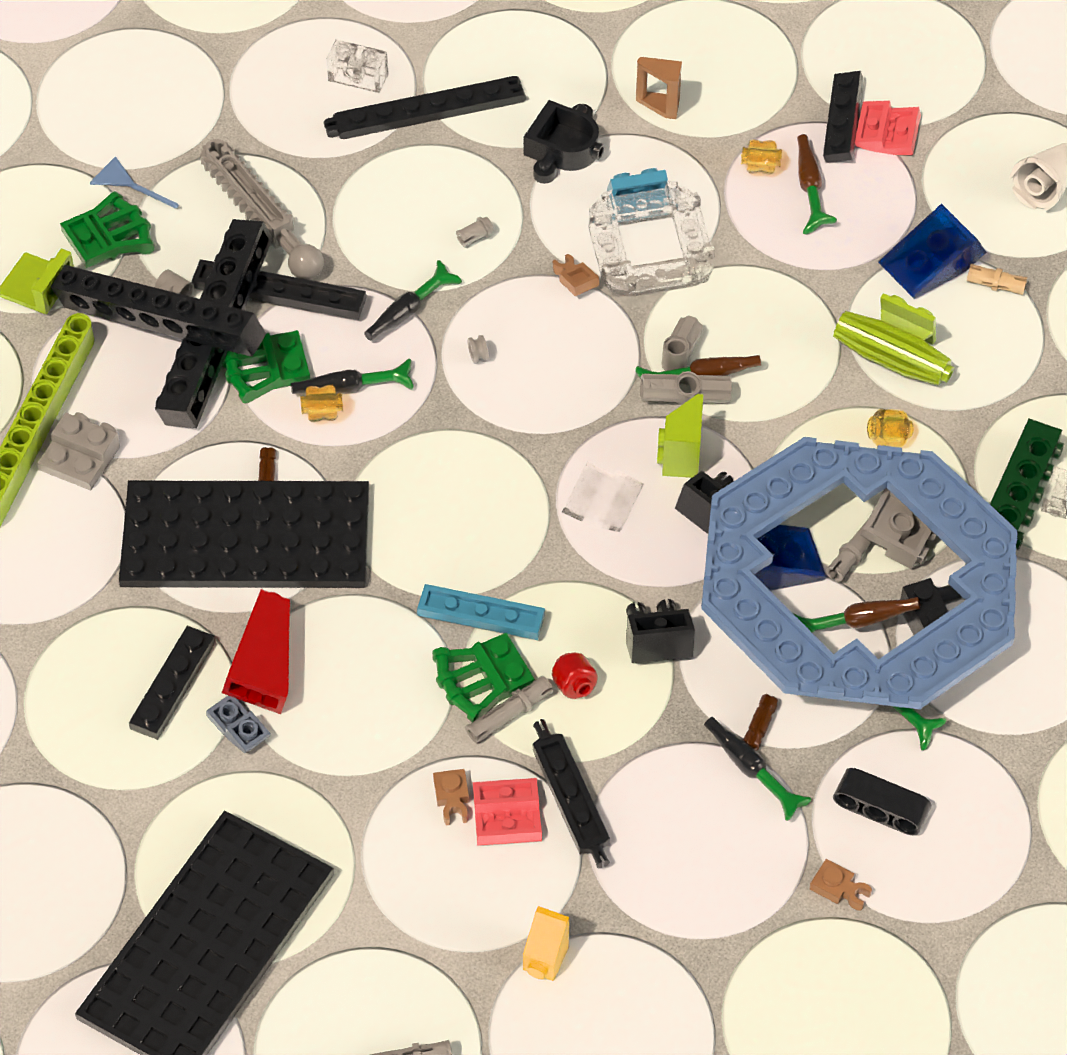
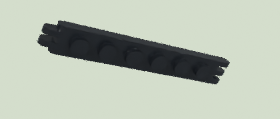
(425, 108)

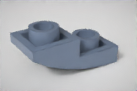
(237, 724)

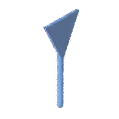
(115, 175)

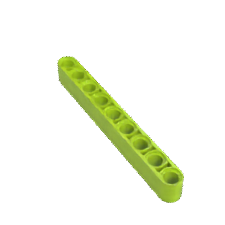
(42, 406)

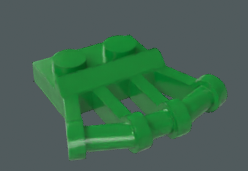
(93, 241)
(284, 365)
(496, 660)

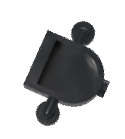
(562, 140)

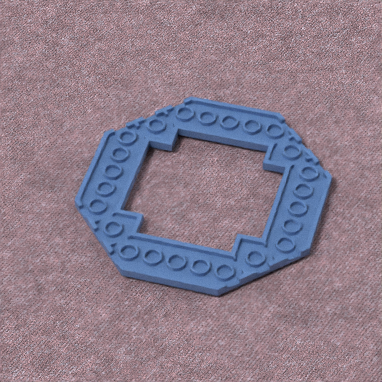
(786, 648)

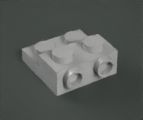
(79, 450)
(898, 531)

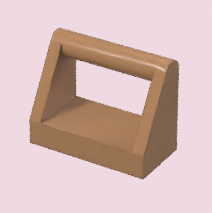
(668, 72)

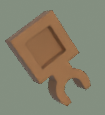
(574, 277)
(451, 792)
(837, 883)

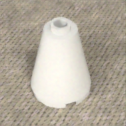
(1041, 177)

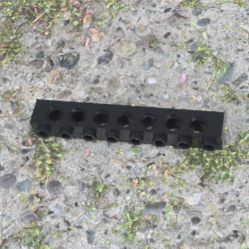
(229, 284)
(159, 310)

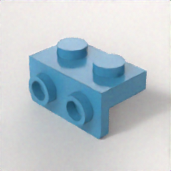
(648, 180)

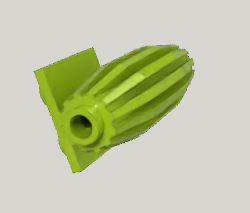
(897, 340)

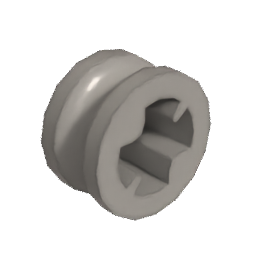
(478, 348)

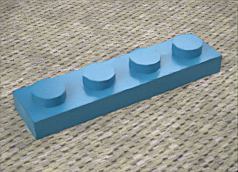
(481, 611)

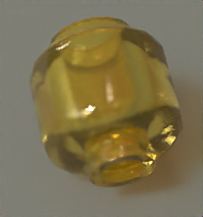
(890, 428)

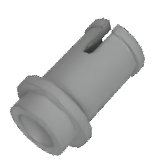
(475, 231)

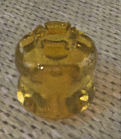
(761, 156)
(321, 403)

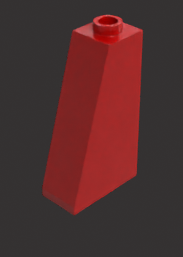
(262, 658)

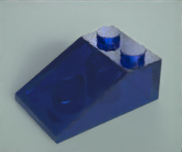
(932, 253)
(794, 558)

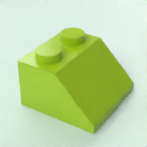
(681, 440)

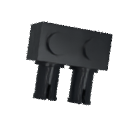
(696, 497)
(932, 603)
(659, 634)

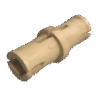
(997, 279)

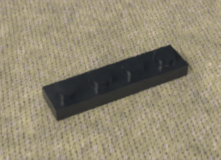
(843, 116)
(172, 682)

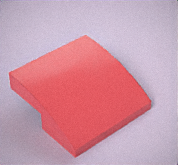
(887, 128)
(507, 811)

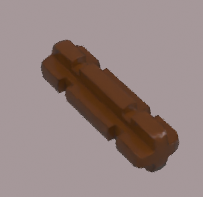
(267, 464)
(760, 721)

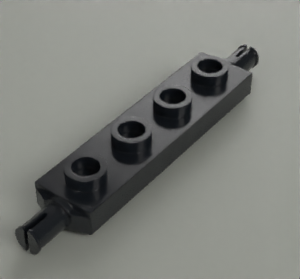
(571, 794)

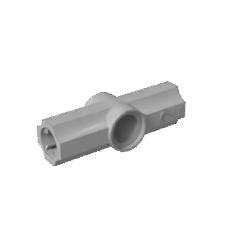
(666, 387)

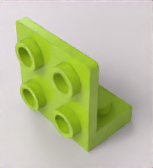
(32, 279)

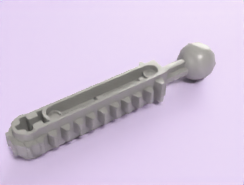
(219, 159)

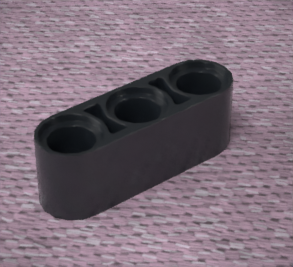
(882, 801)

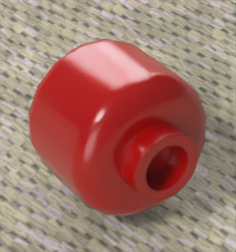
(574, 675)

